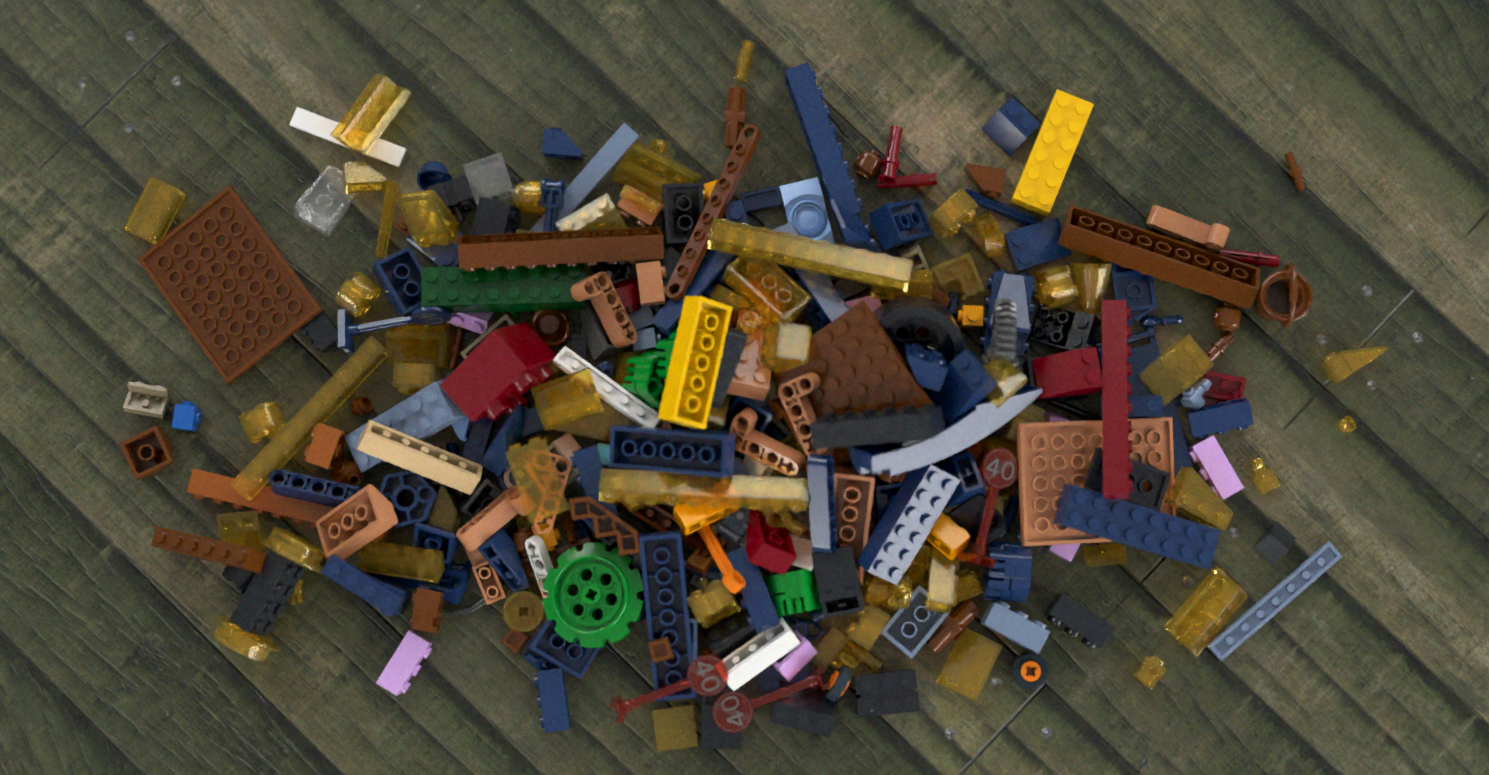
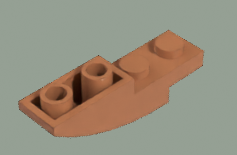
(486, 577)

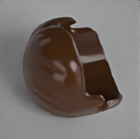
(551, 326)

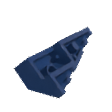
(452, 582)

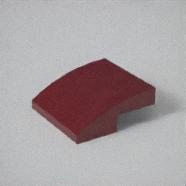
(1223, 387)

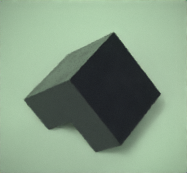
(1275, 542)

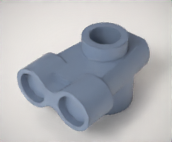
(1193, 394)

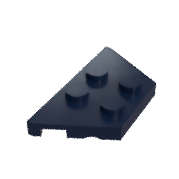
(1135, 289)

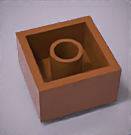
(326, 446)

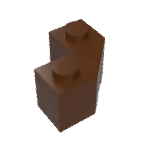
(427, 610)

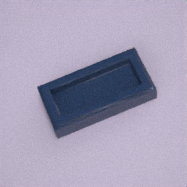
(761, 199)

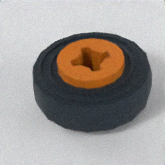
(1024, 665)
(839, 682)

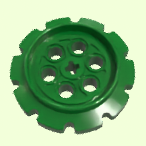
(563, 605)

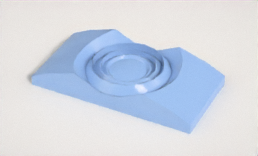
(807, 209)

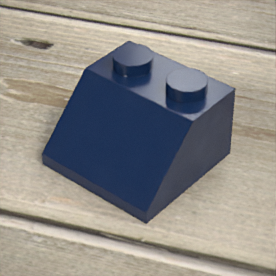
(1011, 126)
(436, 539)

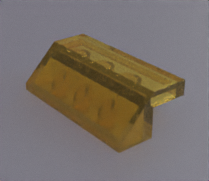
(370, 114)
(649, 169)
(1206, 611)

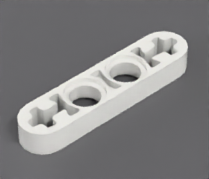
(537, 551)

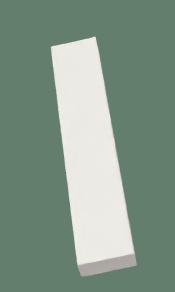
(323, 127)
(609, 390)

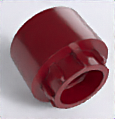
(629, 294)

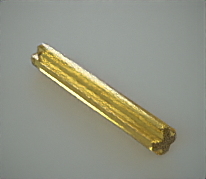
(386, 219)

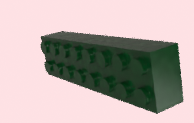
(501, 288)

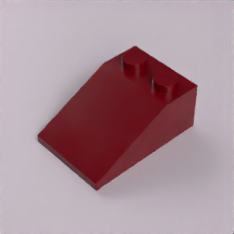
(1068, 373)
(769, 545)

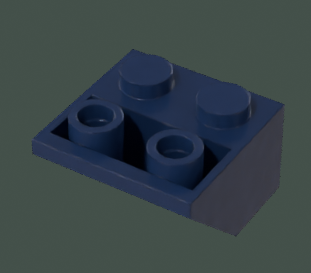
(927, 366)
(970, 484)

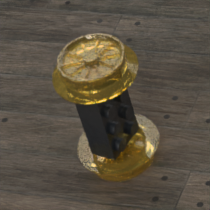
(267, 594)

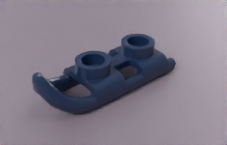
(801, 626)

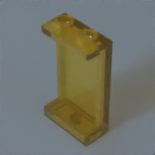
(536, 479)

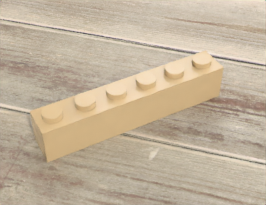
(419, 457)

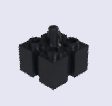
(456, 196)

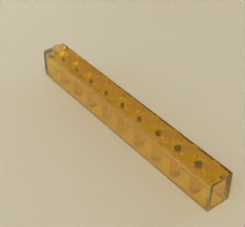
(810, 254)
(315, 411)
(710, 491)

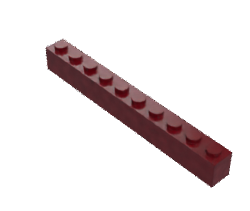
(1114, 399)

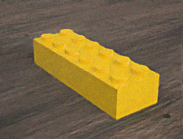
(1051, 153)
(695, 362)

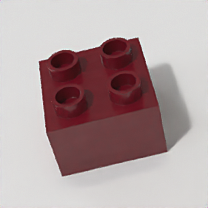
(500, 372)

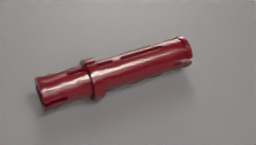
(911, 180)
(1248, 257)

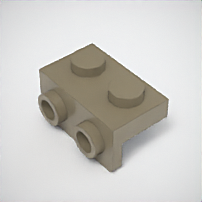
(146, 399)

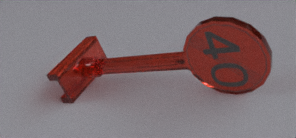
(999, 471)
(705, 676)
(734, 710)

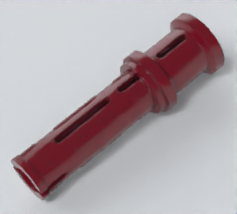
(890, 162)

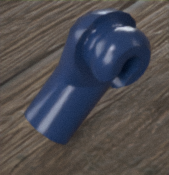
(537, 662)

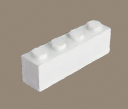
(759, 653)

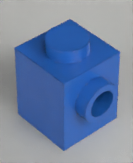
(186, 417)

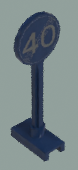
(425, 316)

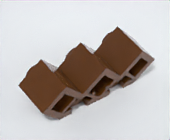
(605, 523)

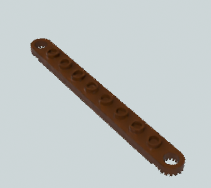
(714, 208)

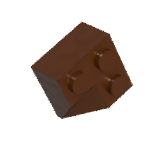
(148, 452)

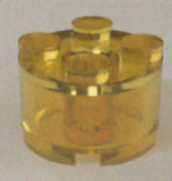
(1055, 286)
(357, 294)
(262, 421)
(512, 611)

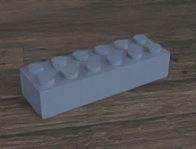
(416, 416)

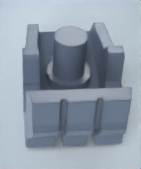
(735, 524)

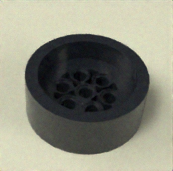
(919, 312)

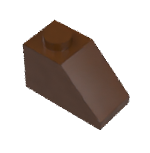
(986, 179)

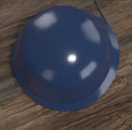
(431, 174)

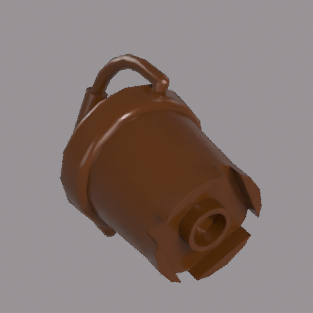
(1284, 296)

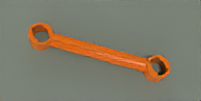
(732, 579)

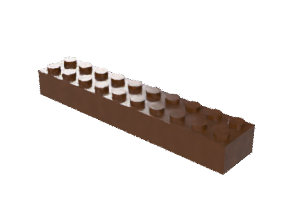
(560, 247)
(1159, 256)

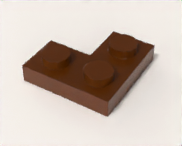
(701, 559)

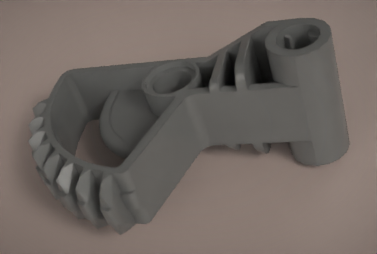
(1003, 333)

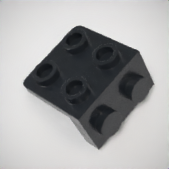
(970, 515)

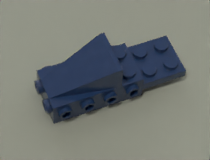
(1010, 287)

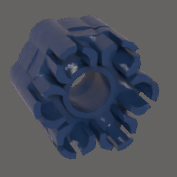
(424, 497)
(1011, 572)

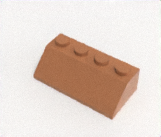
(355, 522)

